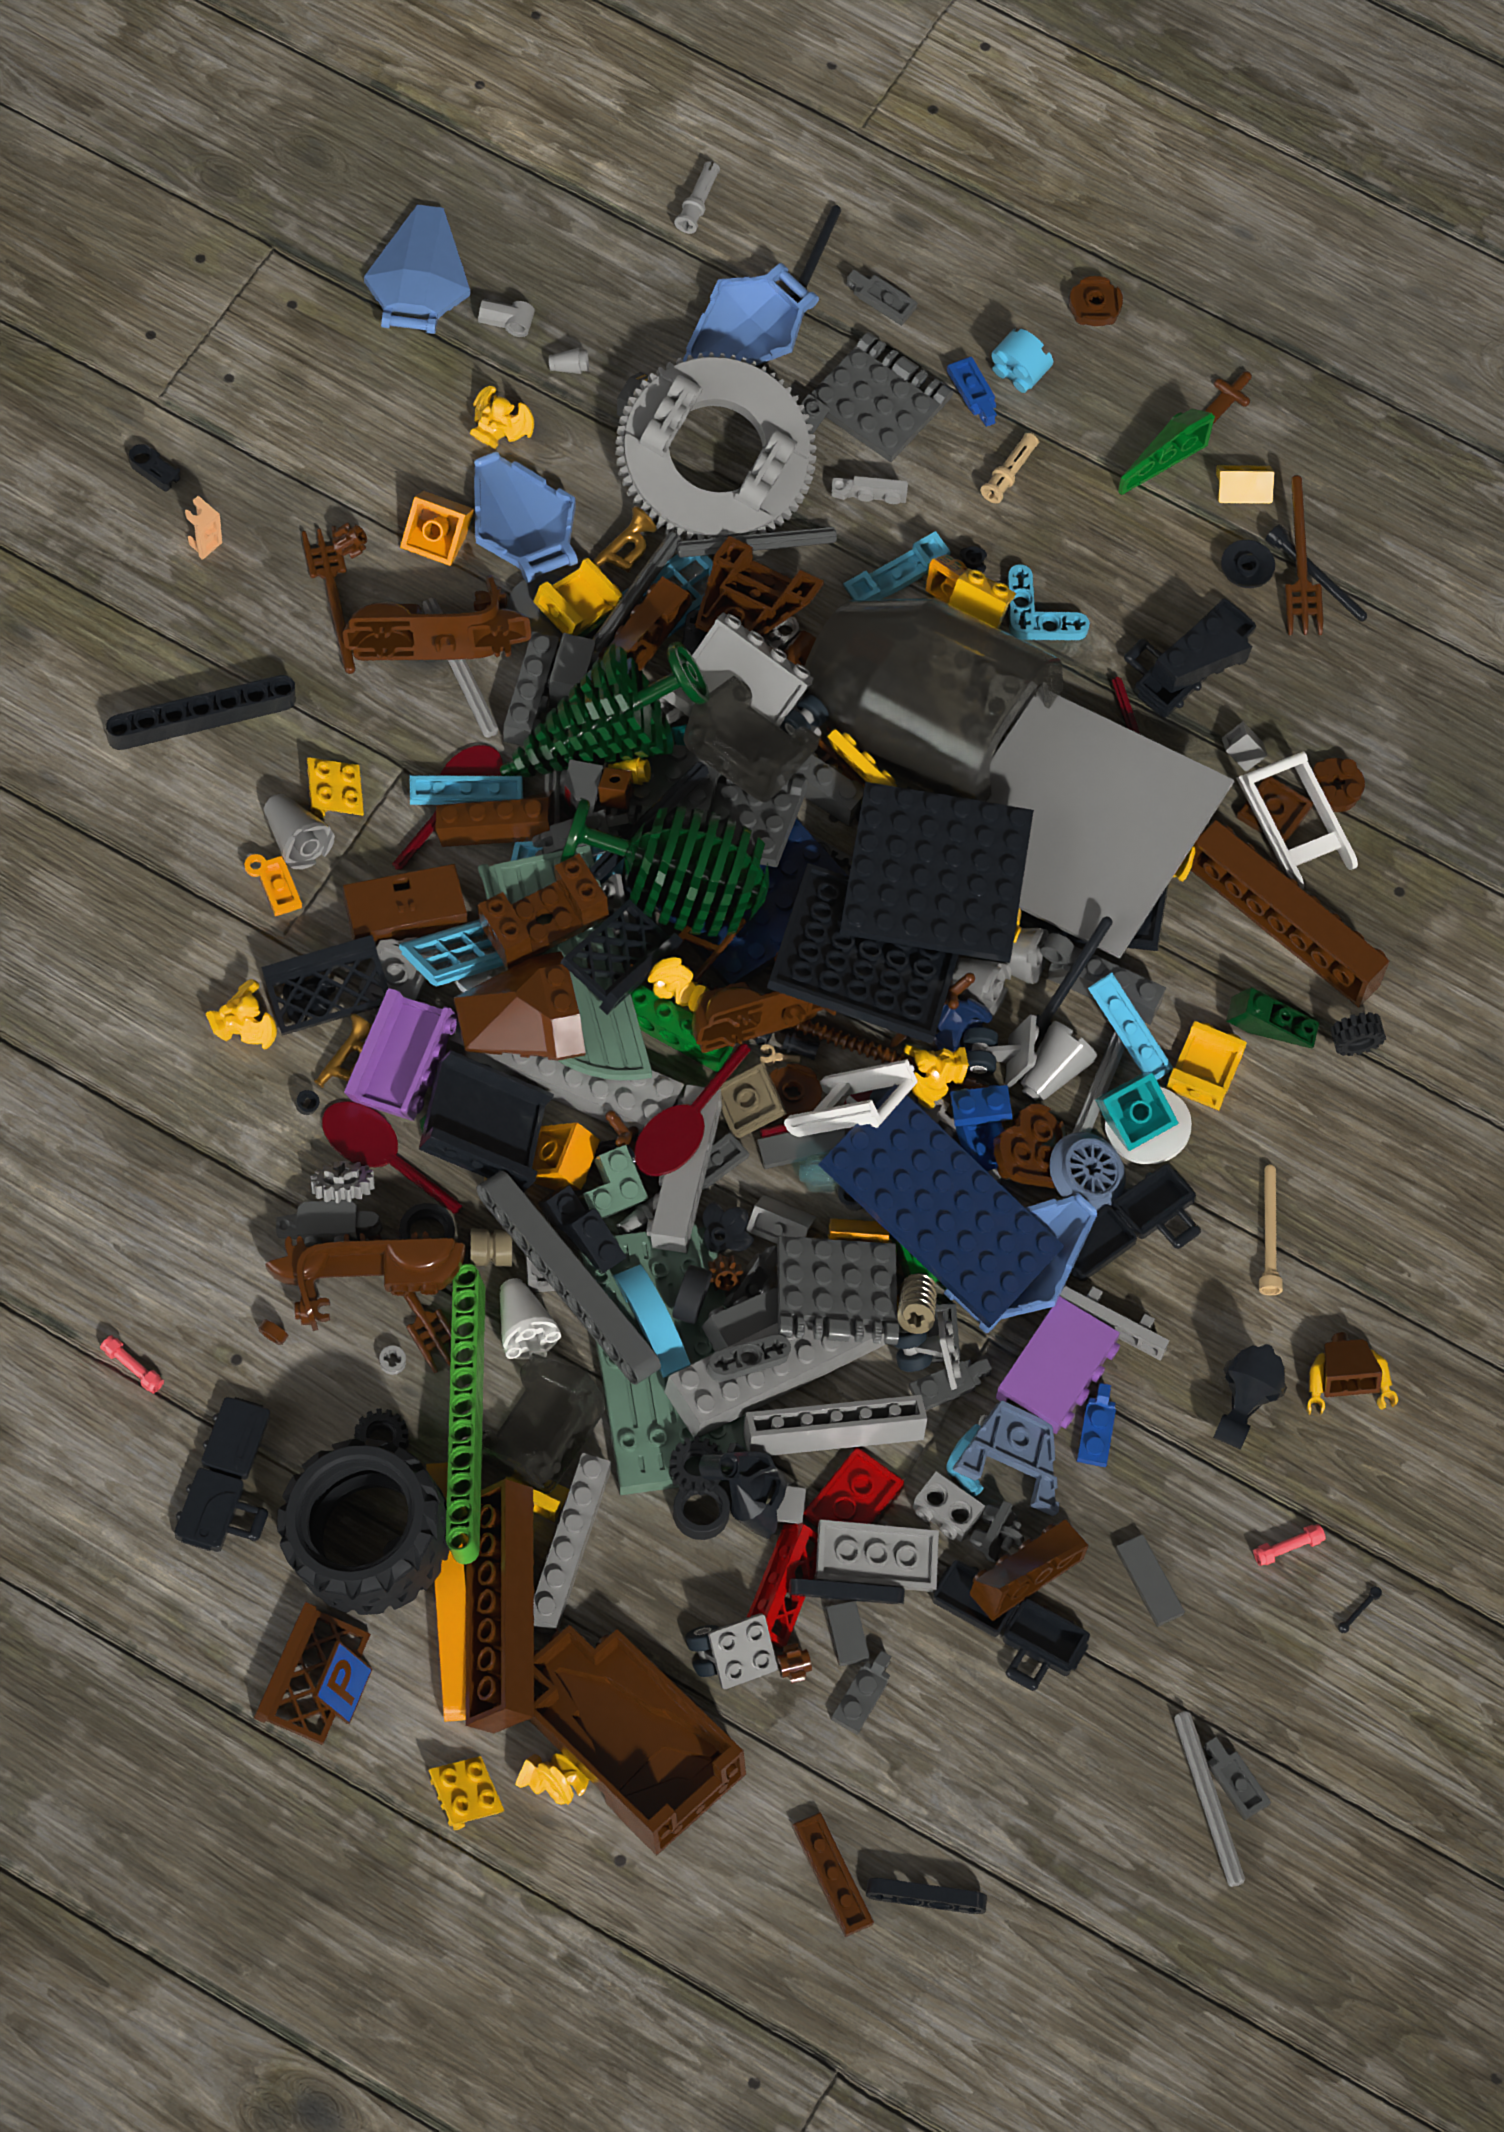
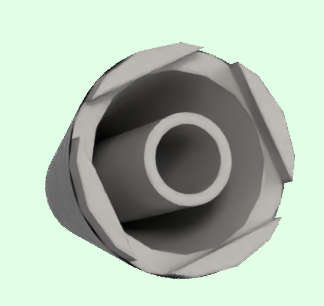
(297, 832)
(1026, 955)
(988, 982)
(1058, 1061)

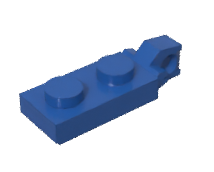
(973, 389)
(1097, 1428)

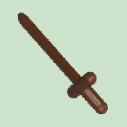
(1229, 394)
(951, 1000)
(626, 1135)

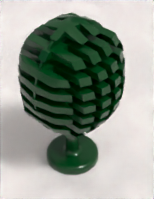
(685, 867)

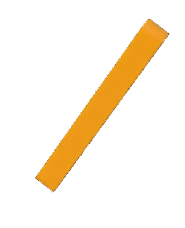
(451, 1621)

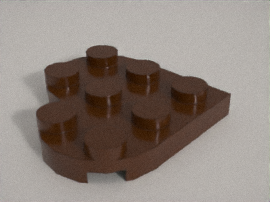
(1026, 1147)

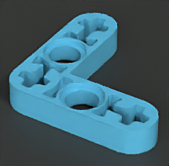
(1034, 620)

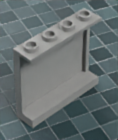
(742, 653)

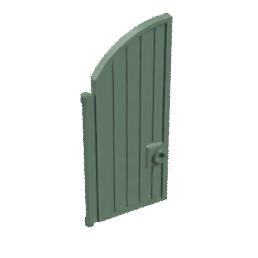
(612, 1040)

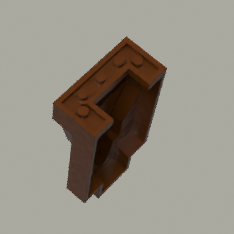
(632, 1734)

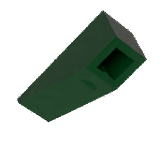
(1271, 1019)

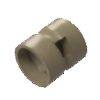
(490, 1247)

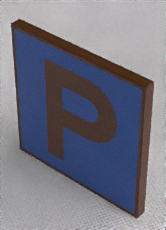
(342, 1682)

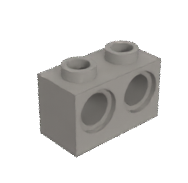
(953, 1501)

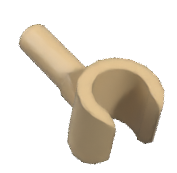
(769, 1061)

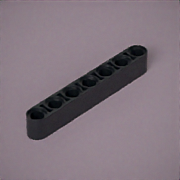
(191, 722)

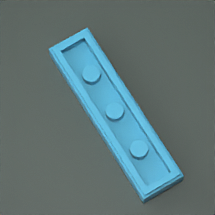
(463, 789)
(1130, 1026)

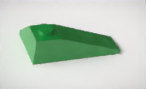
(1177, 441)

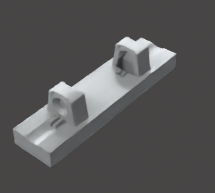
(1134, 1334)

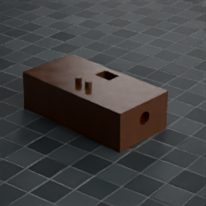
(405, 904)

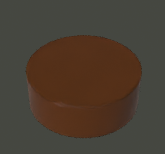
(273, 1332)

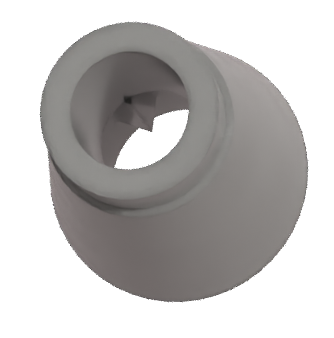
(570, 361)

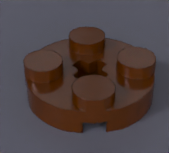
(1092, 314)
(1345, 772)
(808, 1087)

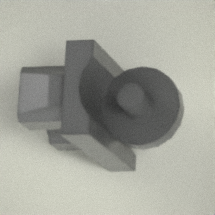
(1001, 1533)

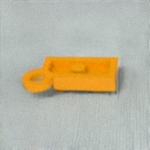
(276, 883)

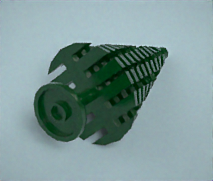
(609, 715)

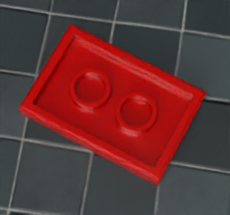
(855, 1491)

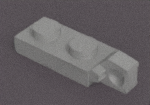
(870, 489)

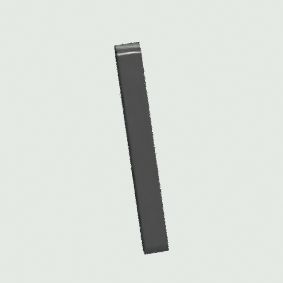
(568, 1277)

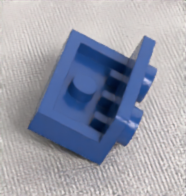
(981, 1105)
(978, 1142)

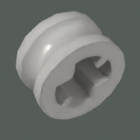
(384, 1364)

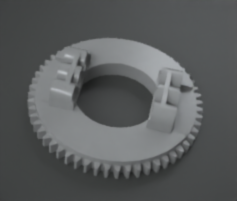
(770, 486)

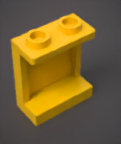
(981, 597)
(578, 599)
(1206, 1065)

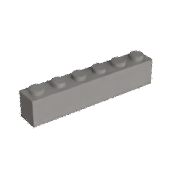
(682, 1188)
(835, 1425)
(569, 1543)

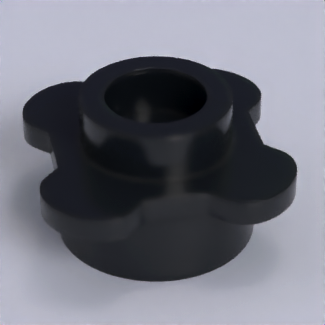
(974, 553)

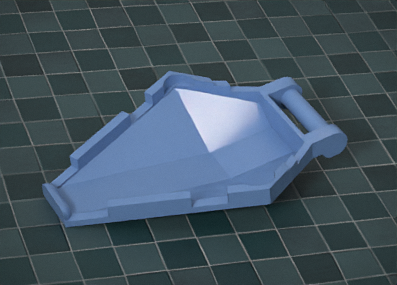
(418, 272)
(751, 318)
(522, 517)
(1070, 1223)

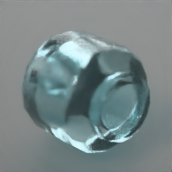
(815, 1177)

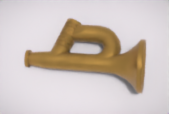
(640, 523)
(354, 1042)

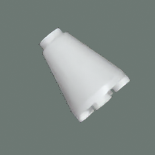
(525, 1322)

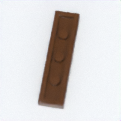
(832, 1874)

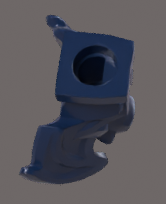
(957, 1021)

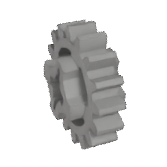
(342, 1181)

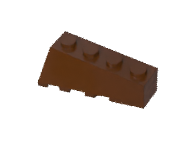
(652, 621)
(495, 820)
(1028, 1569)

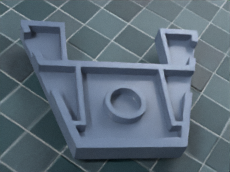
(1019, 1442)

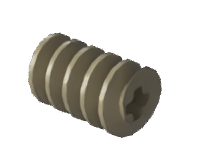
(917, 1303)

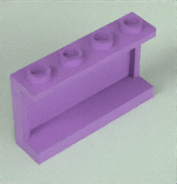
(401, 1055)
(1060, 1364)

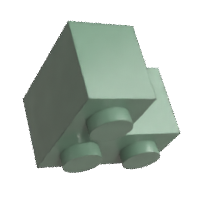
(621, 1184)

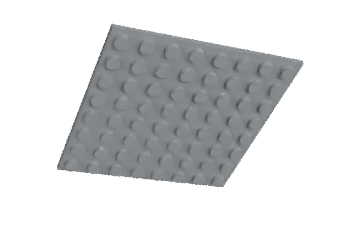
(1106, 816)

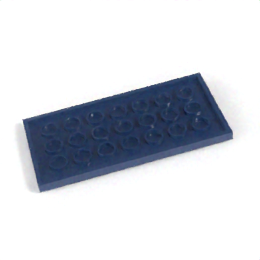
(943, 1208)

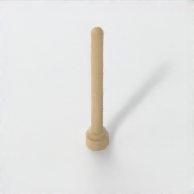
(1270, 1282)

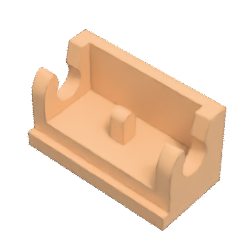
(207, 528)

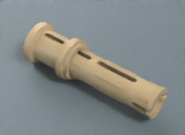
(1025, 446)

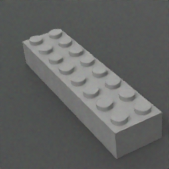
(632, 1100)
(711, 1404)

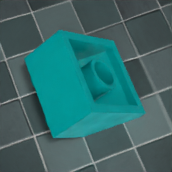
(1137, 1110)

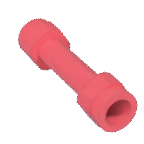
(149, 1379)
(1266, 1554)

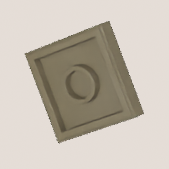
(750, 1101)

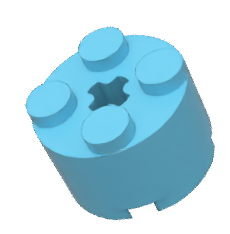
(1021, 359)

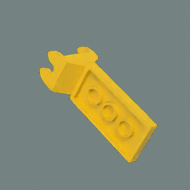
(862, 763)

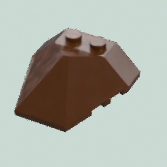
(752, 591)
(523, 1012)

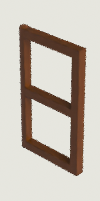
(685, 935)

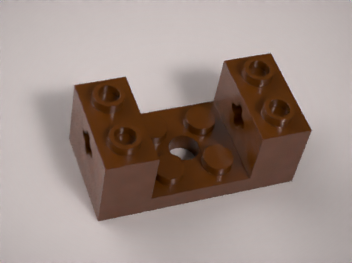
(572, 902)

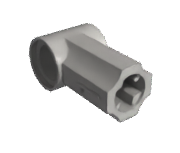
(514, 317)

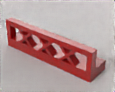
(770, 1596)

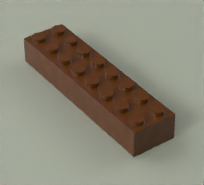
(1288, 913)
(501, 1611)

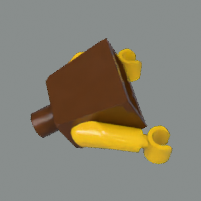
(1349, 1369)

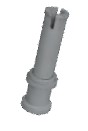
(694, 205)

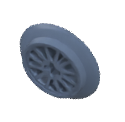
(1065, 1181)

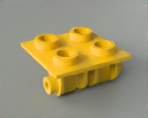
(334, 787)
(465, 1791)

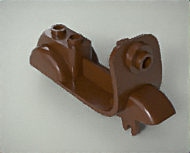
(405, 633)
(741, 1014)
(405, 1264)

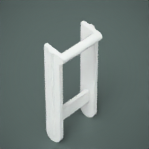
(1292, 858)
(830, 1118)

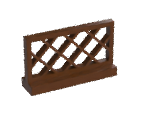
(287, 1664)

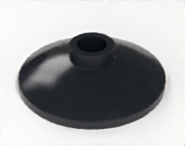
(1251, 555)

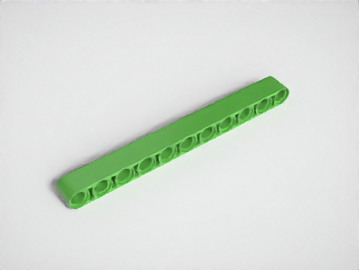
(469, 1423)

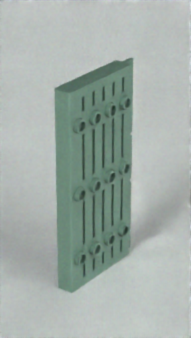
(641, 1416)

